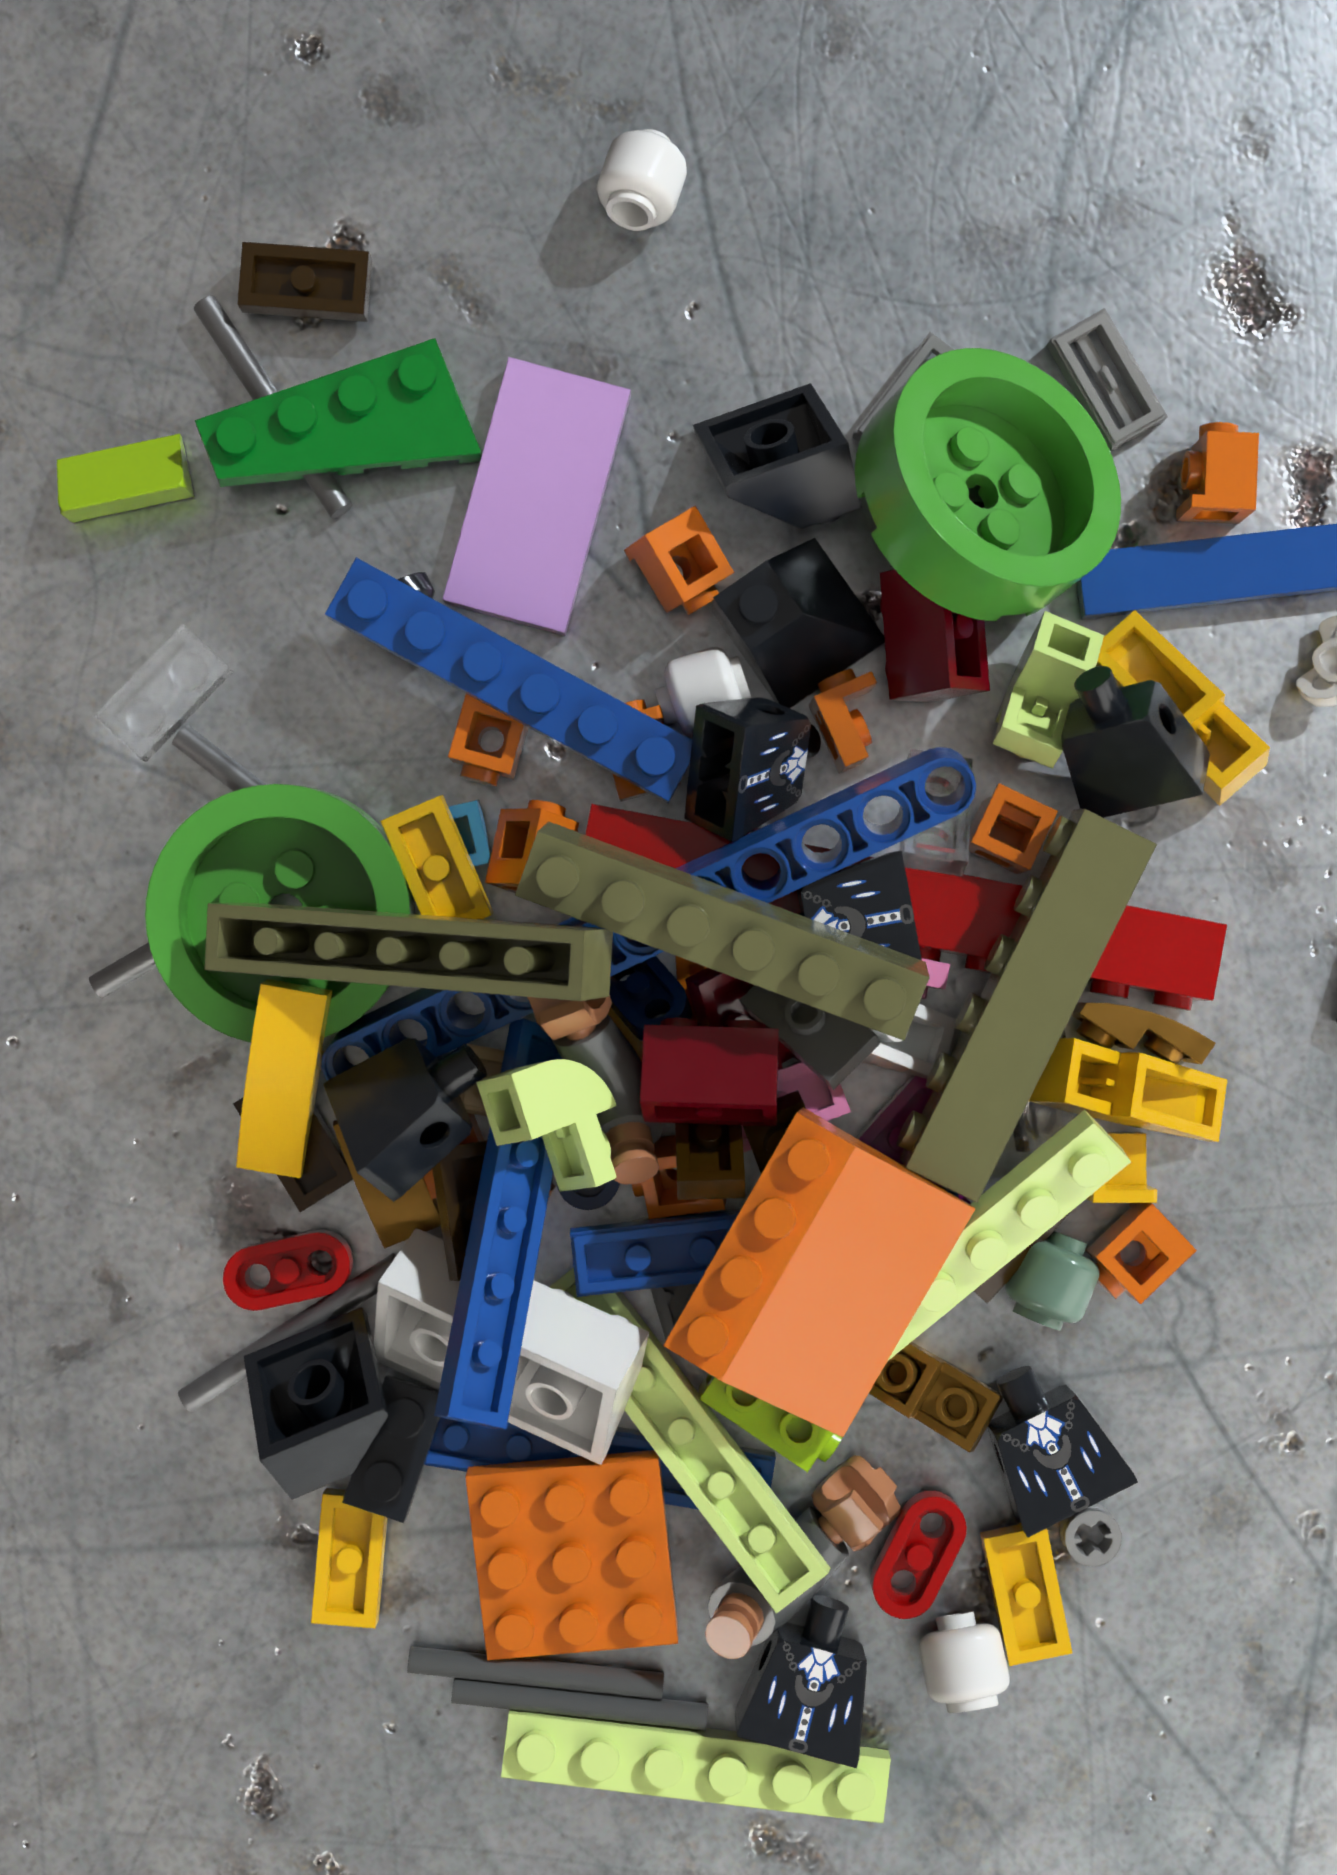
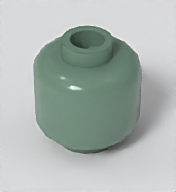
(1054, 1282)

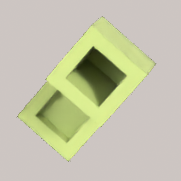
(1044, 688)
(561, 1105)

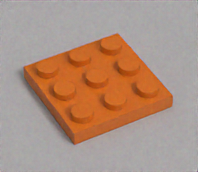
(572, 1555)

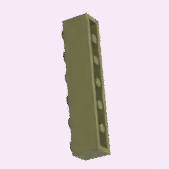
(723, 930)
(410, 950)
(1024, 1003)

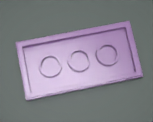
(537, 496)

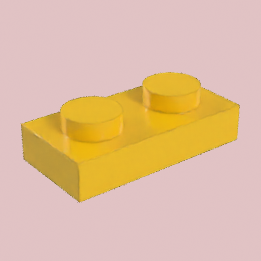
(436, 861)
(348, 1564)
(1026, 1594)

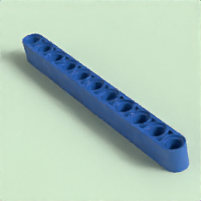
(799, 866)

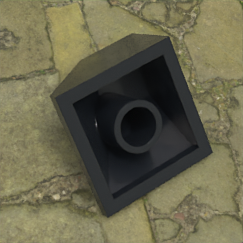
(783, 458)
(796, 622)
(316, 1402)

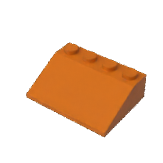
(819, 1274)

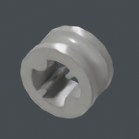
(1090, 1553)

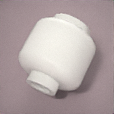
(641, 179)
(698, 680)
(964, 1663)

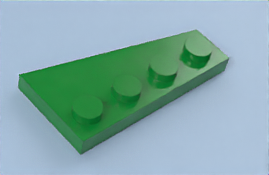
(348, 421)

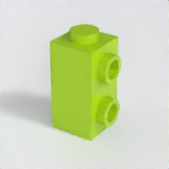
(780, 1430)

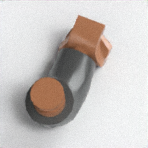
(590, 1037)
(850, 1507)

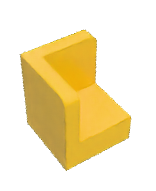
(1131, 1182)

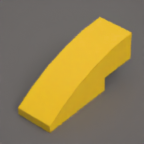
(1141, 654)
(282, 1077)
(1132, 1090)

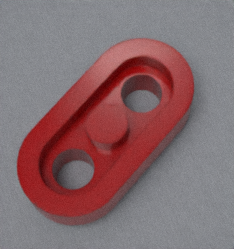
(290, 1270)
(919, 1552)

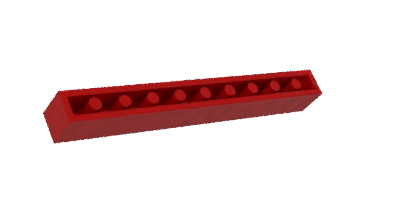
(968, 913)

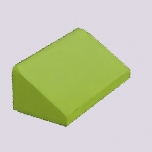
(123, 478)

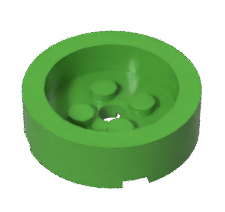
(1040, 474)
(250, 851)

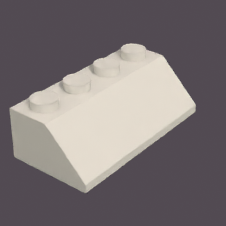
(572, 1359)

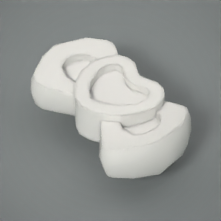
(1320, 683)

